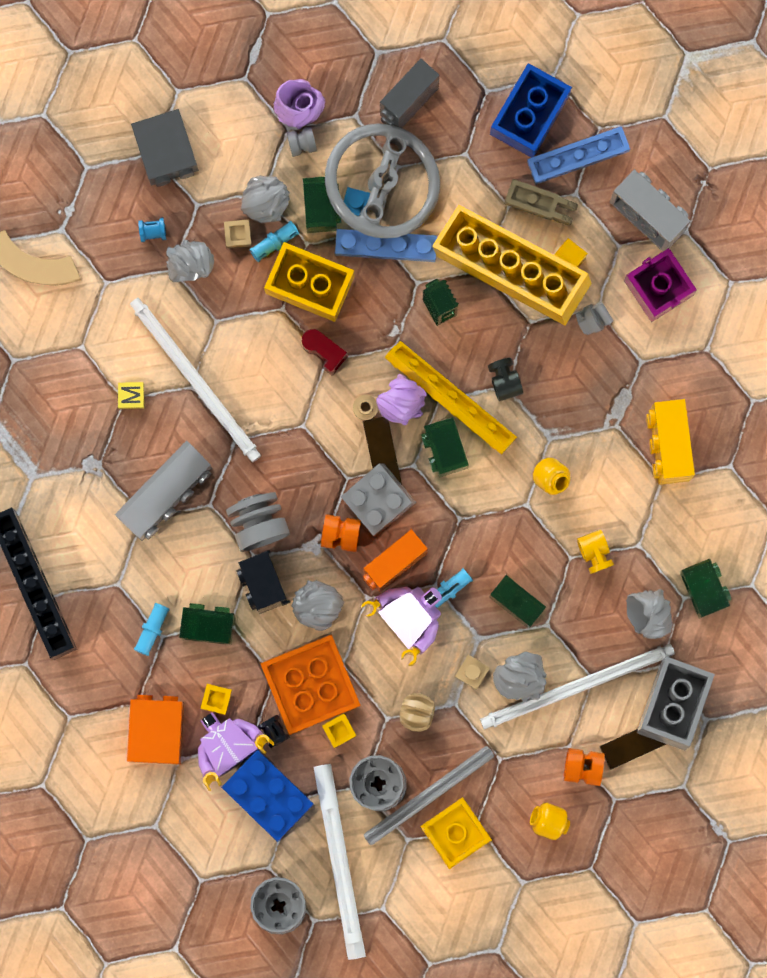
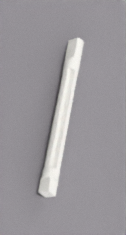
(339, 861)

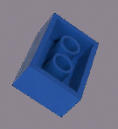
(530, 110)
(267, 795)

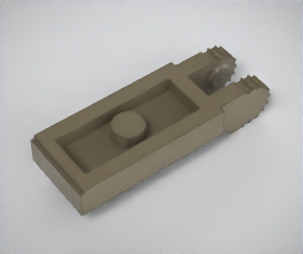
(538, 202)

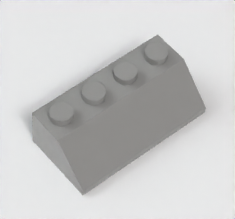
(164, 490)

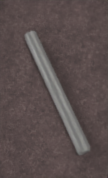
(428, 795)

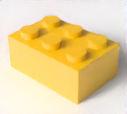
(309, 282)
(670, 442)

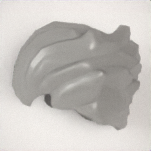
(265, 199)
(189, 261)
(317, 605)
(649, 613)
(521, 677)

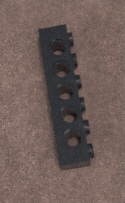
(34, 586)

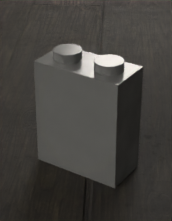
(409, 94)
(165, 148)

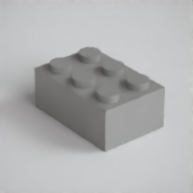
(650, 210)
(675, 703)

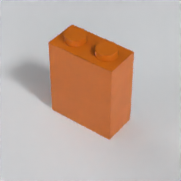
(394, 561)
(155, 730)

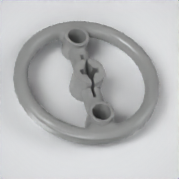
(363, 222)

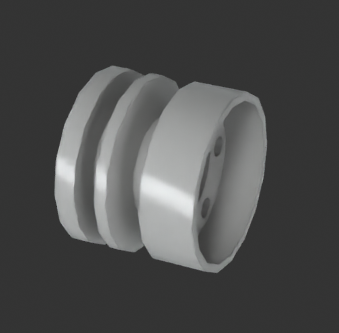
(257, 521)
(365, 775)
(263, 902)

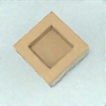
(237, 234)
(472, 672)

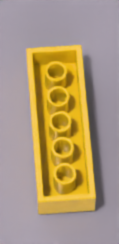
(512, 264)

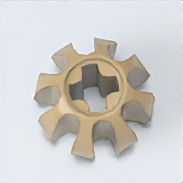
(417, 712)

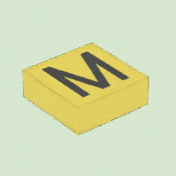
(131, 395)

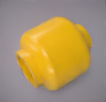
(551, 476)
(549, 821)

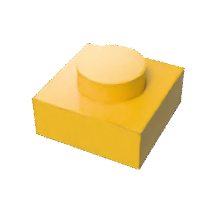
(216, 699)
(339, 730)

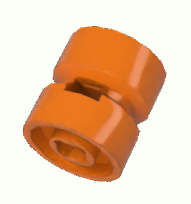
(340, 533)
(575, 763)

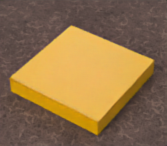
(456, 833)

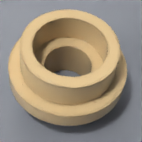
(365, 415)

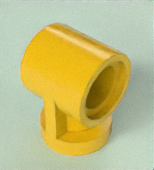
(594, 548)

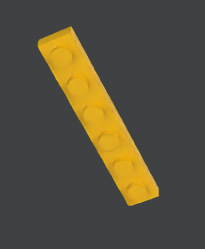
(451, 397)

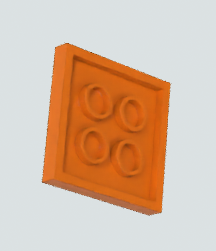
(310, 684)

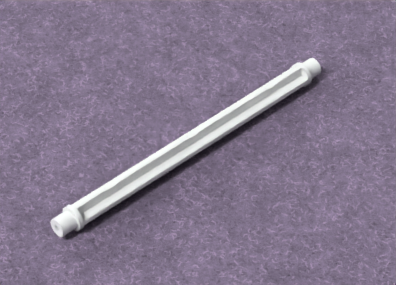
(195, 380)
(577, 686)

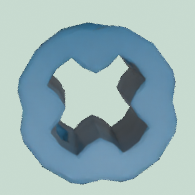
(152, 230)

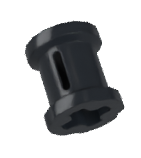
(274, 731)

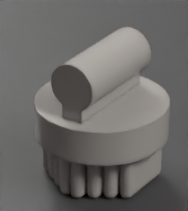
(593, 318)

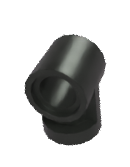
(506, 382)

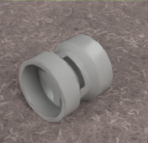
(302, 141)

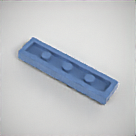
(578, 155)
(406, 247)

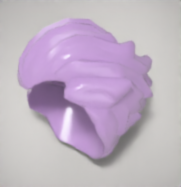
(298, 103)
(402, 400)

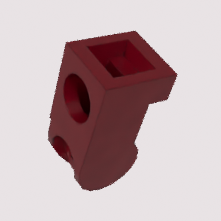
(317, 343)

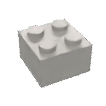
(378, 499)

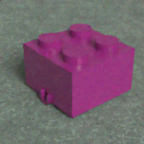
(660, 284)

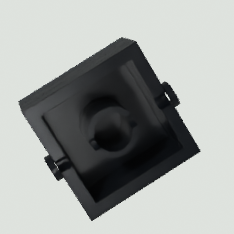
(262, 583)

